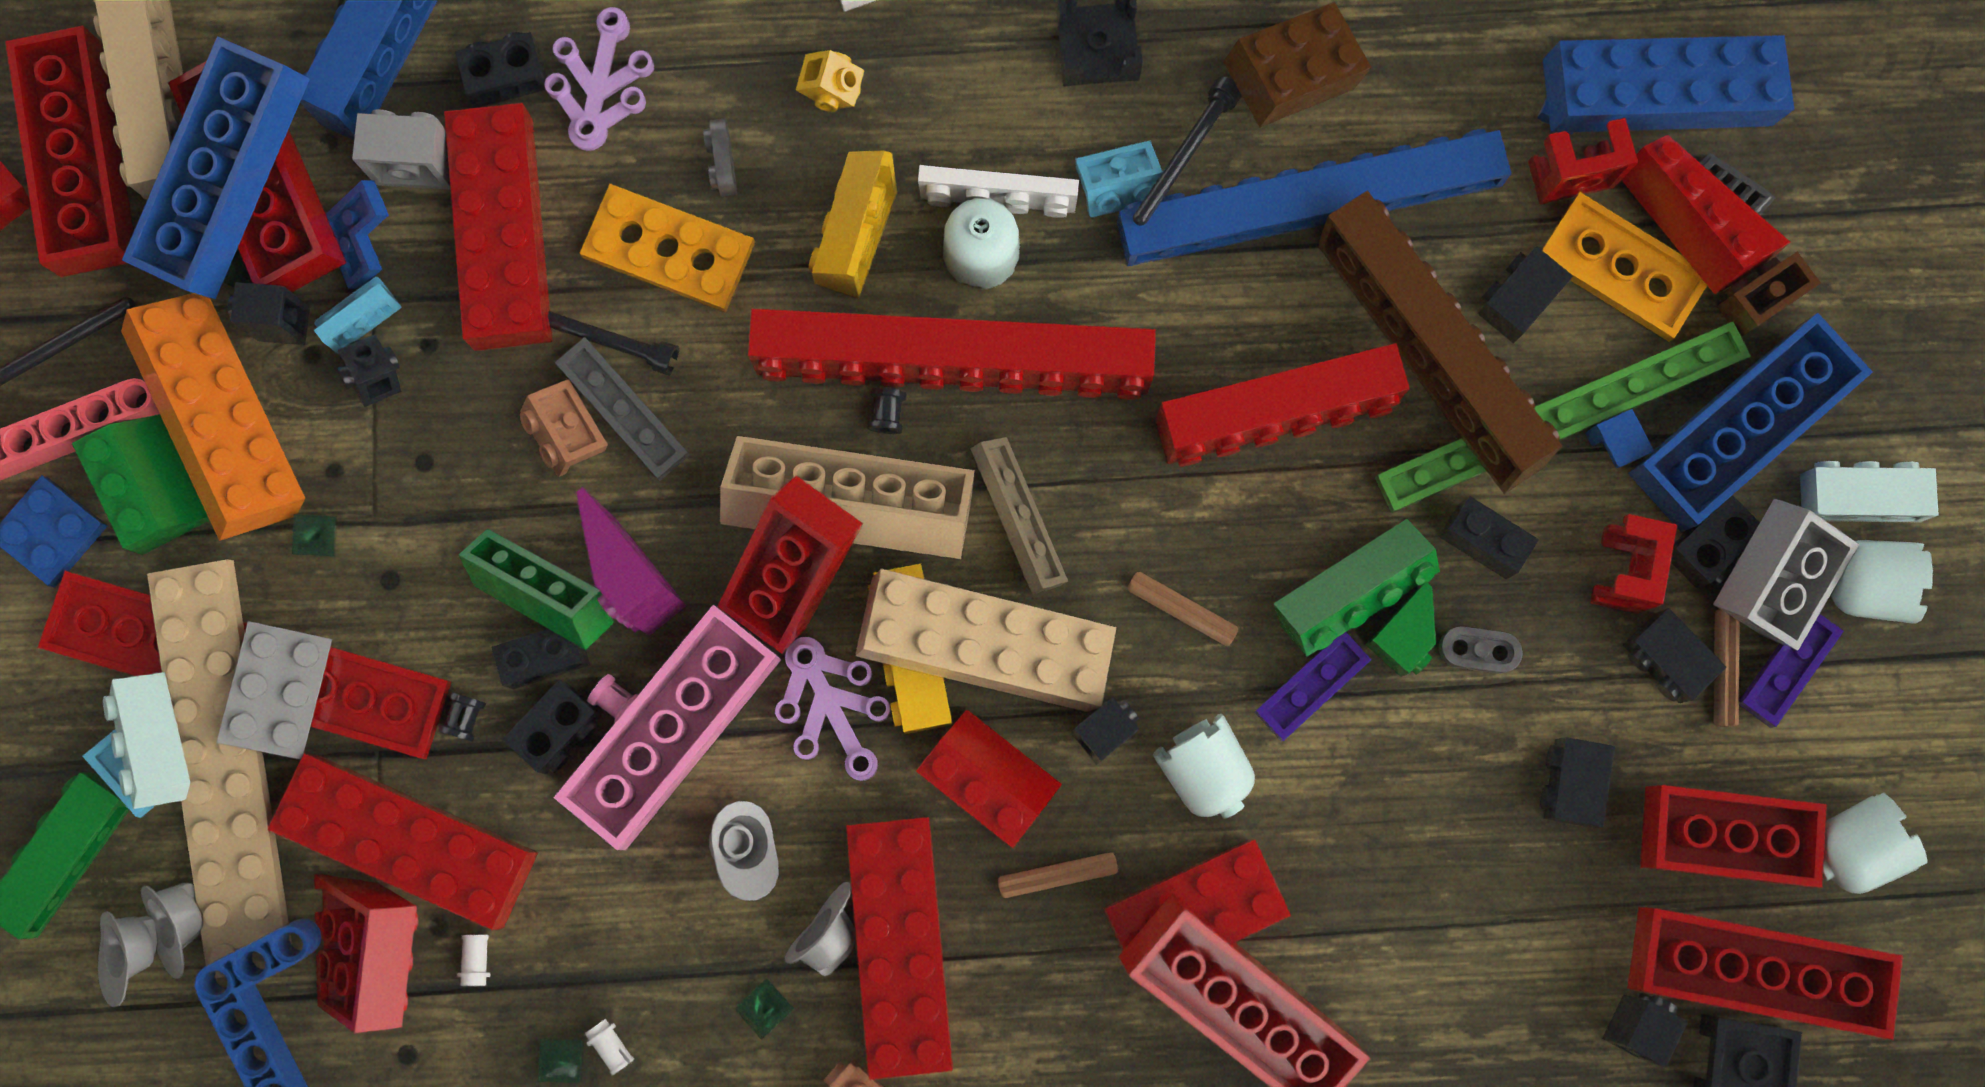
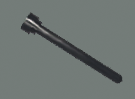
(1222, 97)
(65, 339)
(656, 355)

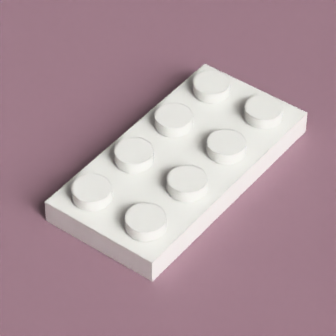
(1014, 191)

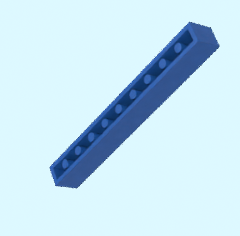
(1307, 198)

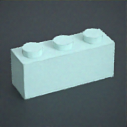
(1870, 492)
(147, 740)

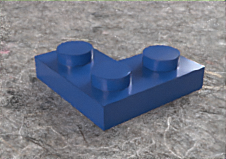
(352, 222)

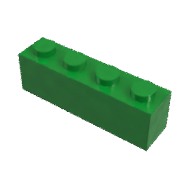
(1357, 587)
(536, 588)
(58, 854)

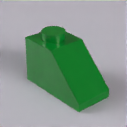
(1408, 634)

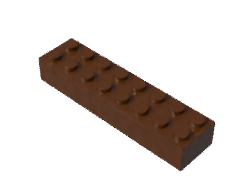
(1438, 342)

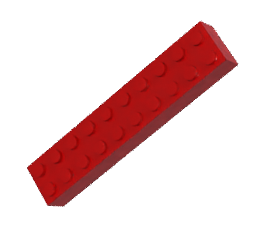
(952, 353)

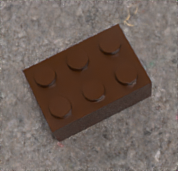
(1297, 64)

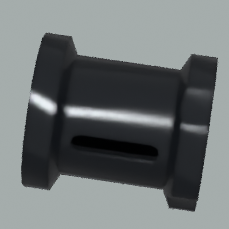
(886, 410)
(452, 720)

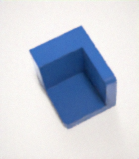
(1622, 438)

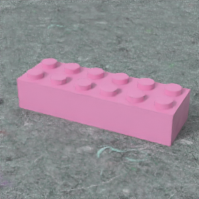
(667, 729)

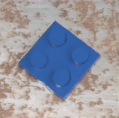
(49, 531)

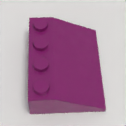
(622, 572)

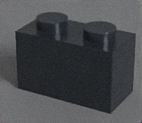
(1525, 294)
(269, 313)
(1488, 538)
(1673, 657)
(1577, 782)
(1646, 1028)

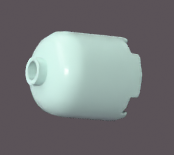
(981, 257)
(1885, 581)
(1208, 769)
(1870, 846)

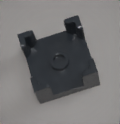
(1098, 42)
(1749, 1054)

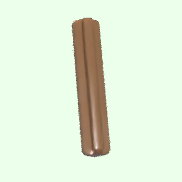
(1183, 608)
(1727, 683)
(1057, 875)

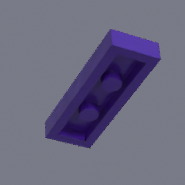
(1788, 673)
(1312, 686)

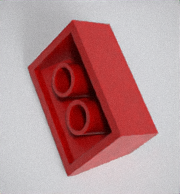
(989, 778)

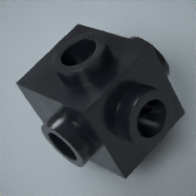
(369, 370)

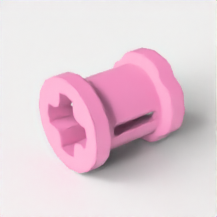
(611, 697)

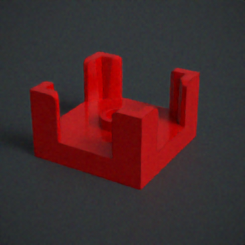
(1594, 173)
(1649, 566)

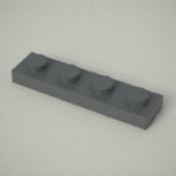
(622, 408)

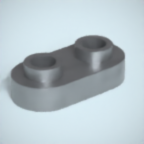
(718, 141)
(1479, 648)

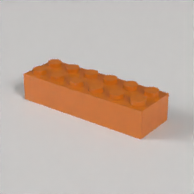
(212, 414)

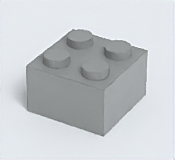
(402, 149)

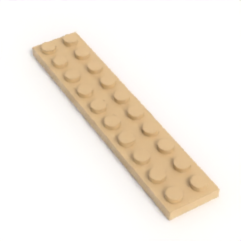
(228, 793)

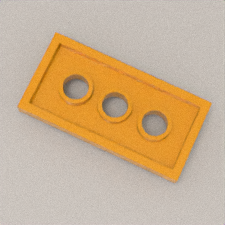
(661, 222)
(1649, 259)

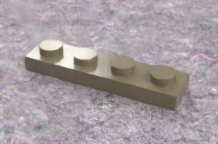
(1019, 515)

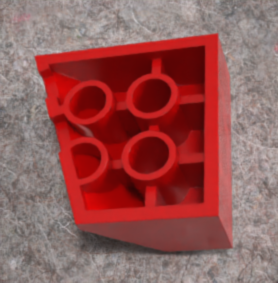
(364, 953)

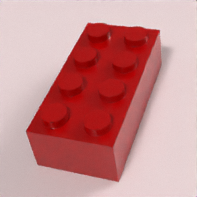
(789, 563)
(1733, 836)
(1226, 889)

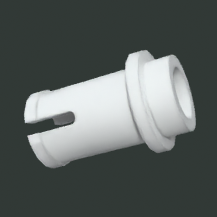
(474, 960)
(609, 1046)

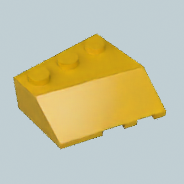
(855, 222)

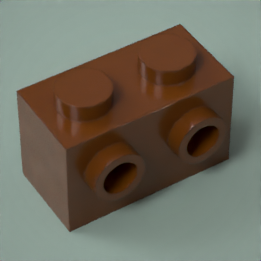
(1771, 292)

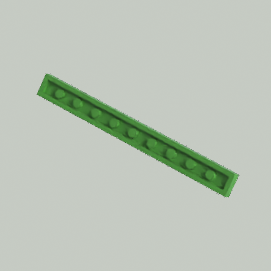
(1575, 411)

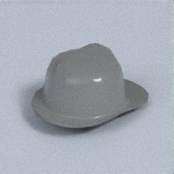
(744, 851)
(176, 922)
(828, 937)
(124, 951)

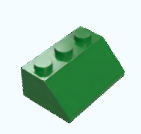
(141, 483)

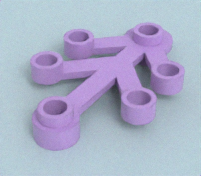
(599, 84)
(828, 702)

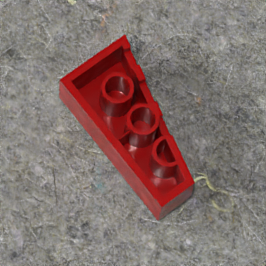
(1702, 215)

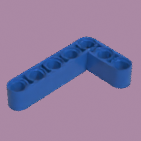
(244, 995)

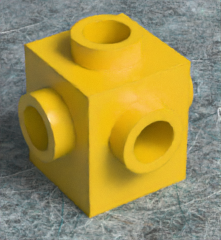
(830, 80)

